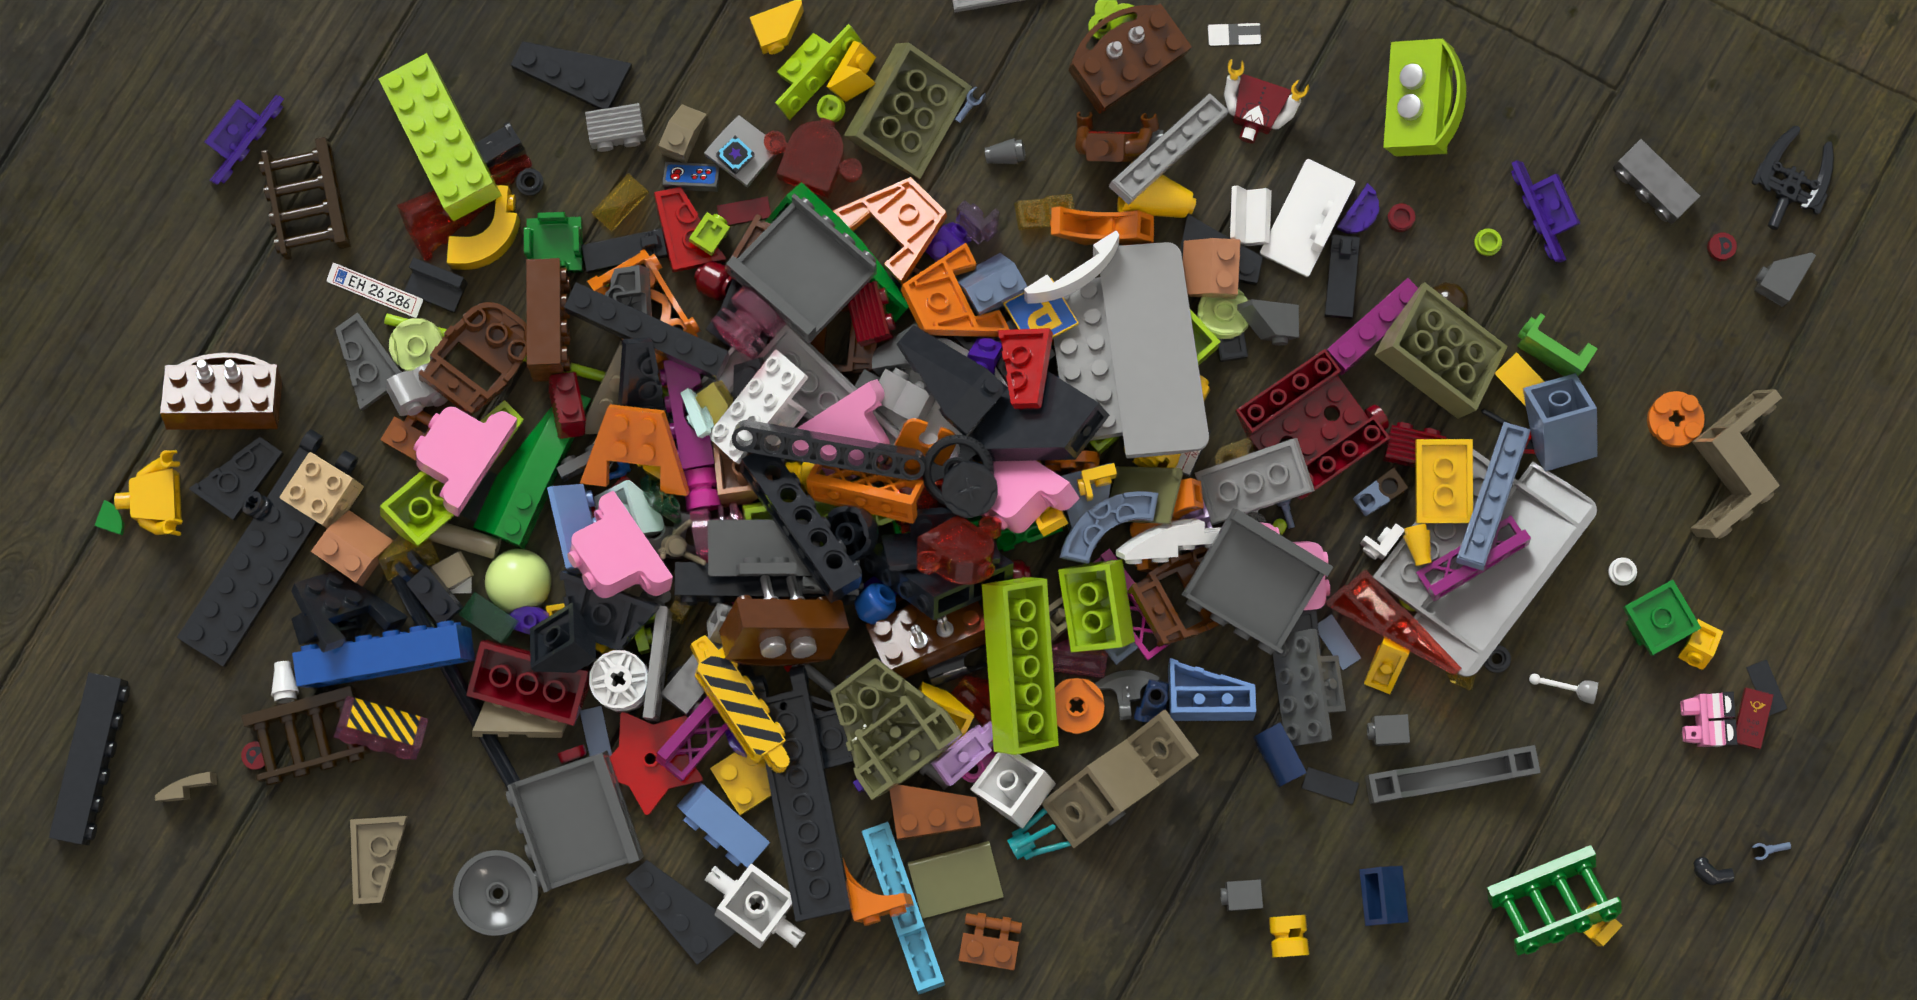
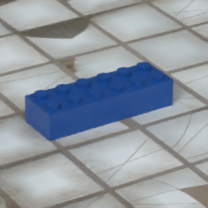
(384, 656)

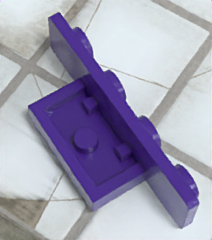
(236, 132)
(1550, 207)

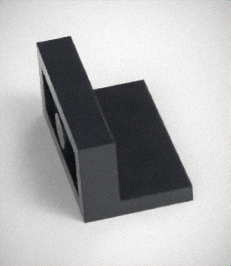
(435, 285)

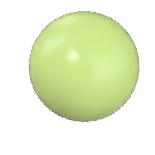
(517, 580)

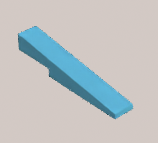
(909, 925)

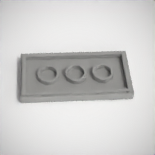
(1255, 480)
(657, 664)

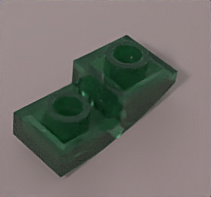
(660, 501)
(488, 618)

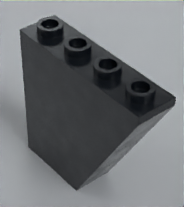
(1045, 433)
(932, 592)

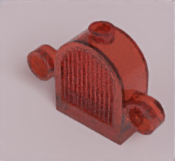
(813, 157)
(959, 550)

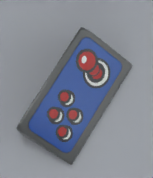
(691, 176)

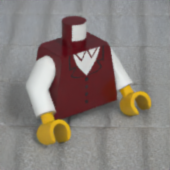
(1259, 104)

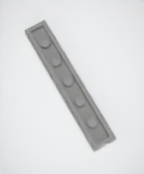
(1168, 149)

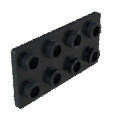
(901, 548)

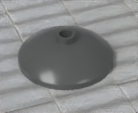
(475, 893)

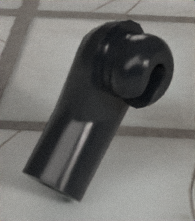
(1709, 874)

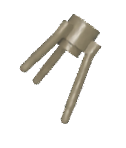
(675, 545)

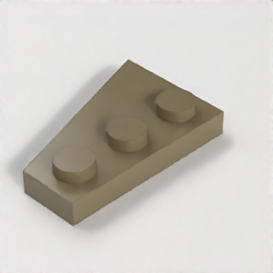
(506, 721)
(373, 856)

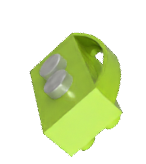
(1422, 97)

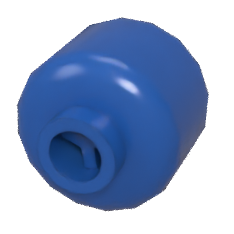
(875, 603)

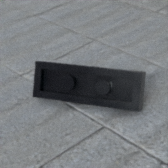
(615, 251)
(1342, 277)

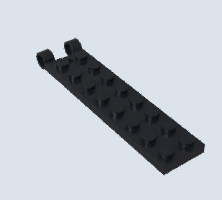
(255, 567)
(805, 806)

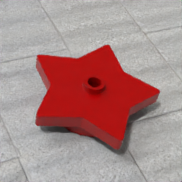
(648, 781)

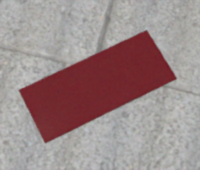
(744, 210)

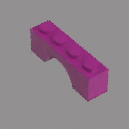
(1371, 328)
(692, 450)

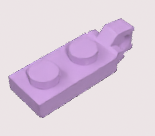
(964, 753)

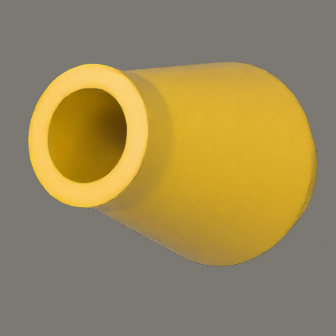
(1419, 543)

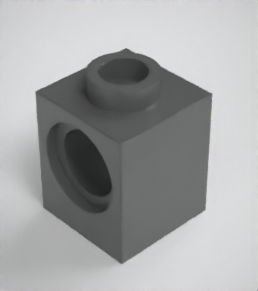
(1389, 730)
(1242, 895)

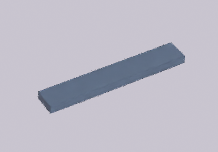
(1493, 496)

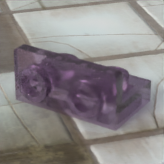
(976, 226)

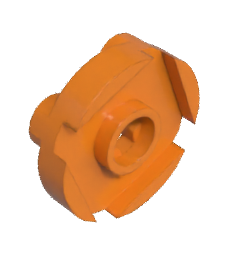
(1666, 431)
(1084, 461)
(1093, 705)

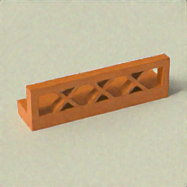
(860, 493)

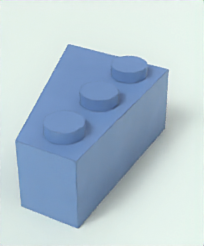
(1208, 696)
(722, 825)

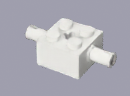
(752, 888)

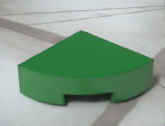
(110, 519)

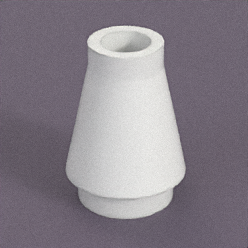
(284, 684)

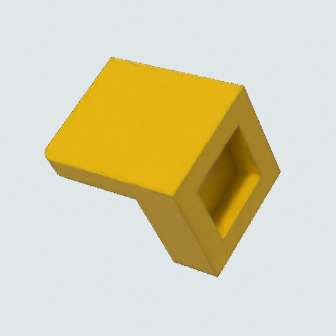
(1602, 931)

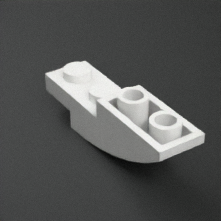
(1165, 539)

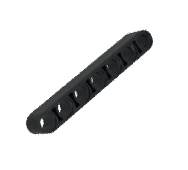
(815, 455)

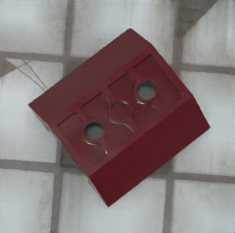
(1296, 410)

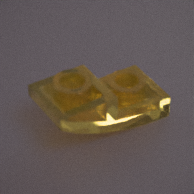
(1037, 212)

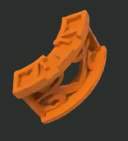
(667, 300)

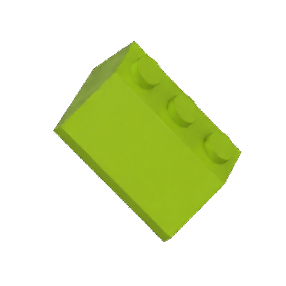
(1096, 606)

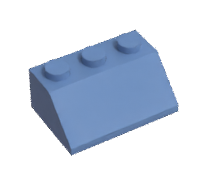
(571, 513)

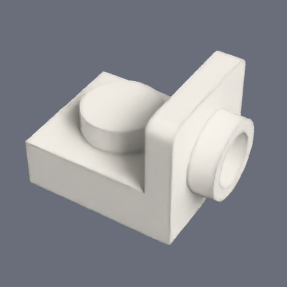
(1387, 540)

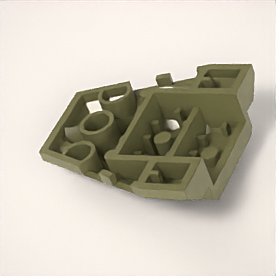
(890, 727)

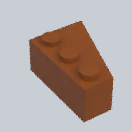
(931, 812)

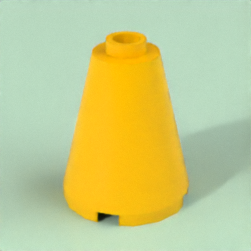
(1162, 199)

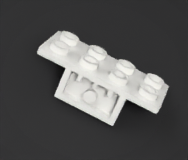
(1307, 217)
(763, 400)

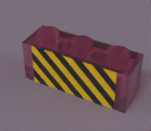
(381, 728)

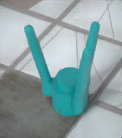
(1024, 843)

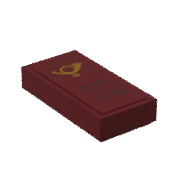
(1753, 717)

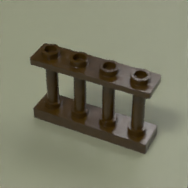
(330, 207)
(287, 714)

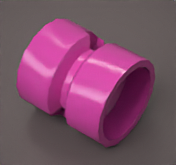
(702, 489)

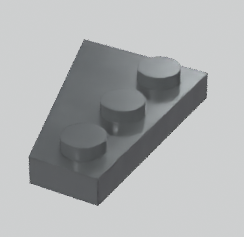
(366, 360)

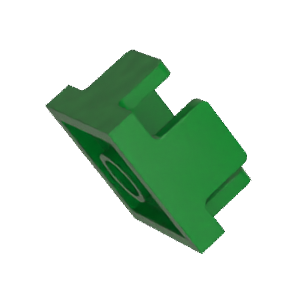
(555, 237)
(1660, 618)

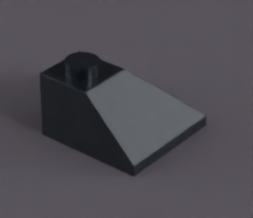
(562, 642)

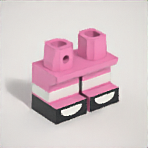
(1707, 708)

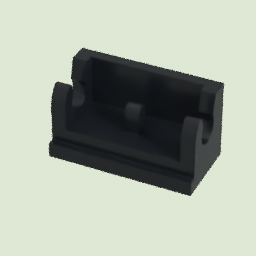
(499, 146)

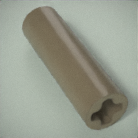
(467, 540)

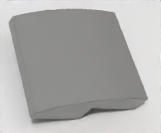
(752, 139)

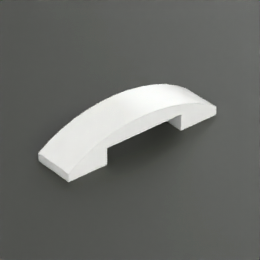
(1045, 290)

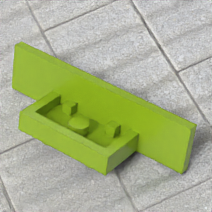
(812, 68)

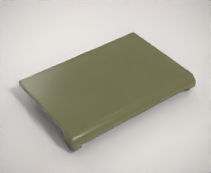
(1151, 479)
(955, 879)

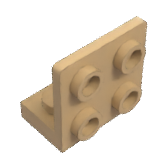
(321, 491)

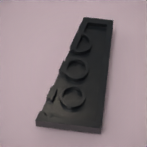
(577, 74)
(680, 911)

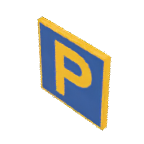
(1049, 314)

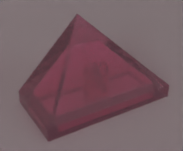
(1081, 663)

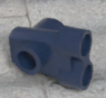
(1149, 706)

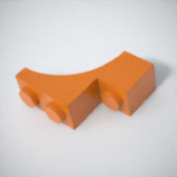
(1091, 227)
(1187, 501)
(870, 906)

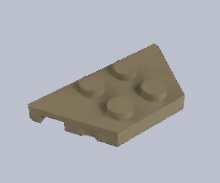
(606, 394)

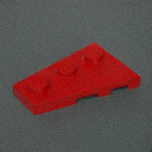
(678, 223)
(1026, 362)

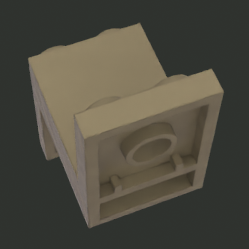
(1736, 464)
(1119, 778)

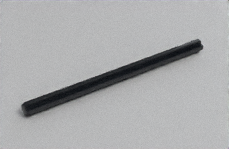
(459, 687)

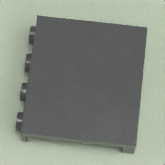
(804, 268)
(1255, 581)
(574, 821)

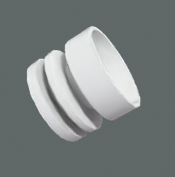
(622, 697)

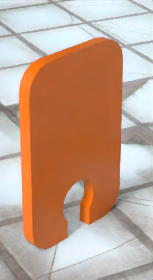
(910, 438)

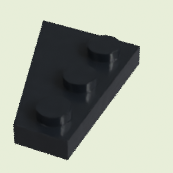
(237, 478)

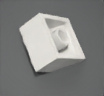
(1013, 787)

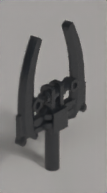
(1789, 188)

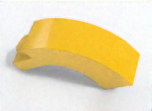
(490, 245)

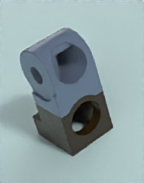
(1380, 492)

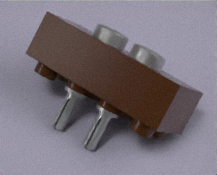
(782, 629)
(913, 641)

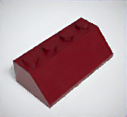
(506, 678)

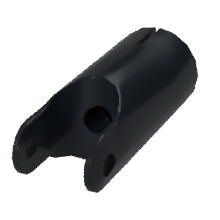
(952, 668)

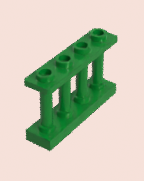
(1554, 873)

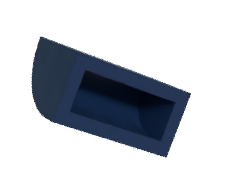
(1279, 755)
(1383, 895)

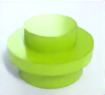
(1488, 242)

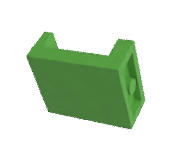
(1551, 352)

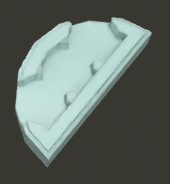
(698, 417)

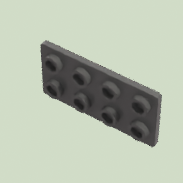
(751, 549)
(1307, 688)

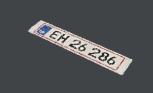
(374, 290)

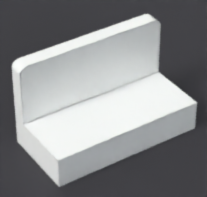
(1250, 216)

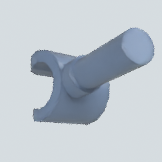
(971, 101)
(1286, 509)
(1771, 849)

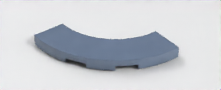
(1103, 517)

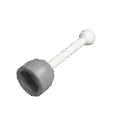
(1585, 690)

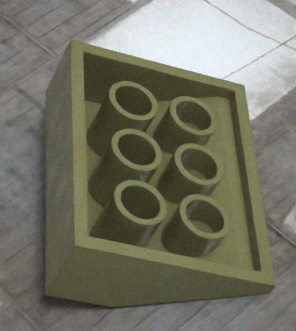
(908, 110)
(1442, 351)

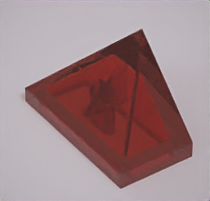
(975, 696)

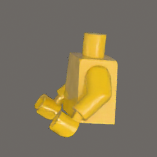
(155, 496)

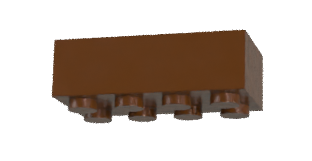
(546, 318)

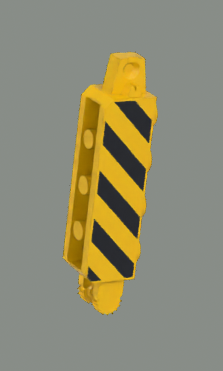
(739, 706)

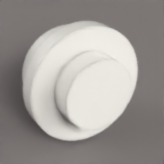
(1622, 571)

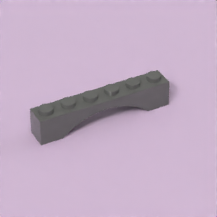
(1452, 774)

